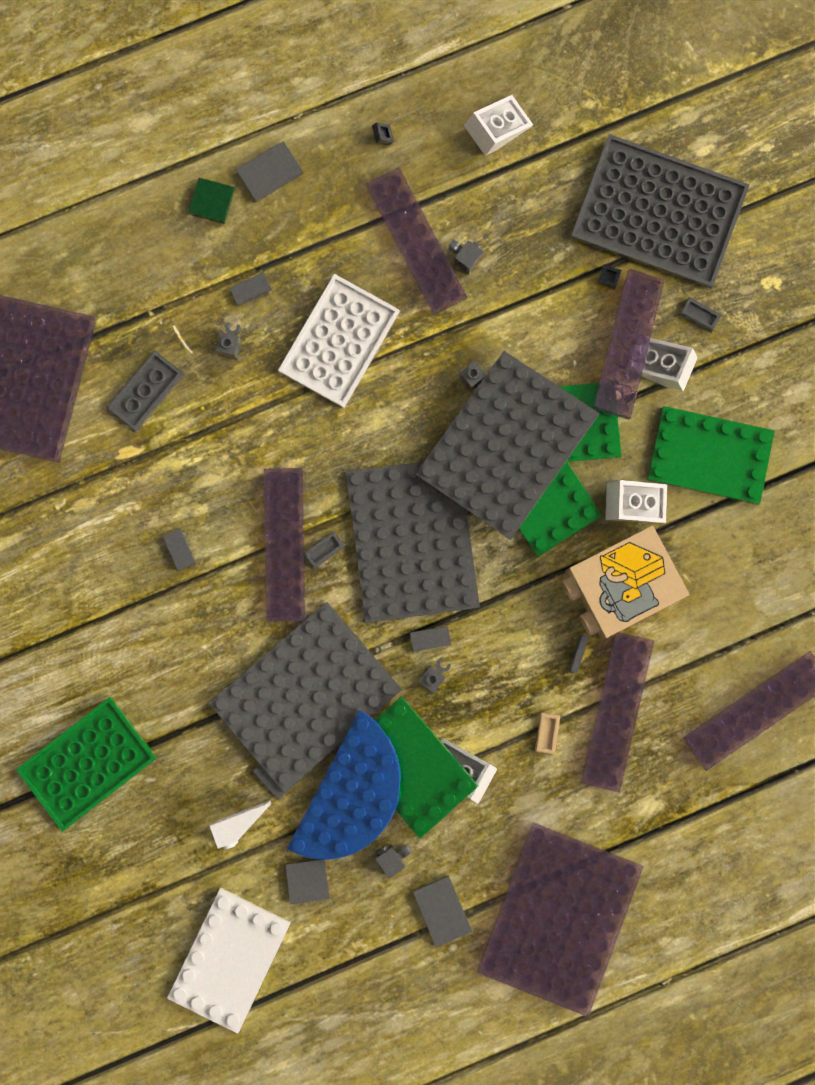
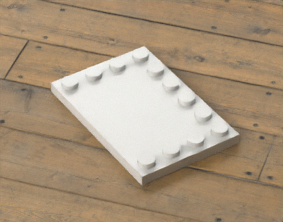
(339, 341)
(229, 960)

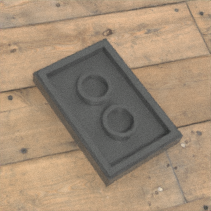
(269, 171)
(442, 911)

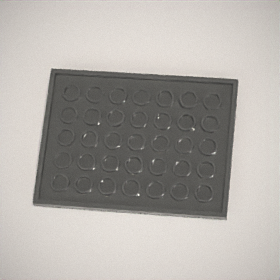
(660, 211)
(507, 444)
(409, 545)
(304, 696)

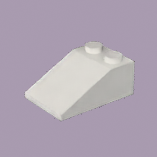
(497, 124)
(669, 364)
(636, 501)
(478, 769)
(231, 828)

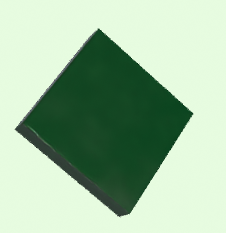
(211, 200)

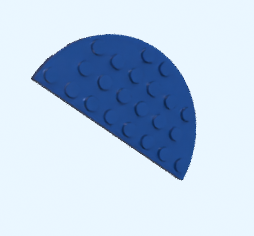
(353, 797)

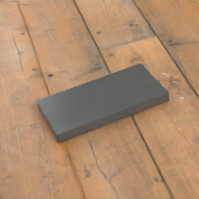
(145, 391)

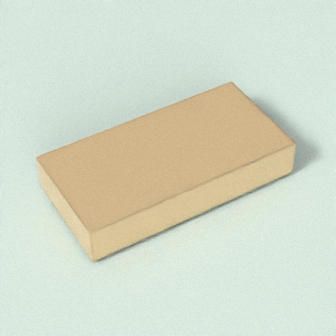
(547, 733)

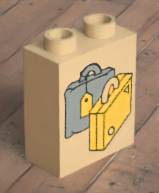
(624, 584)

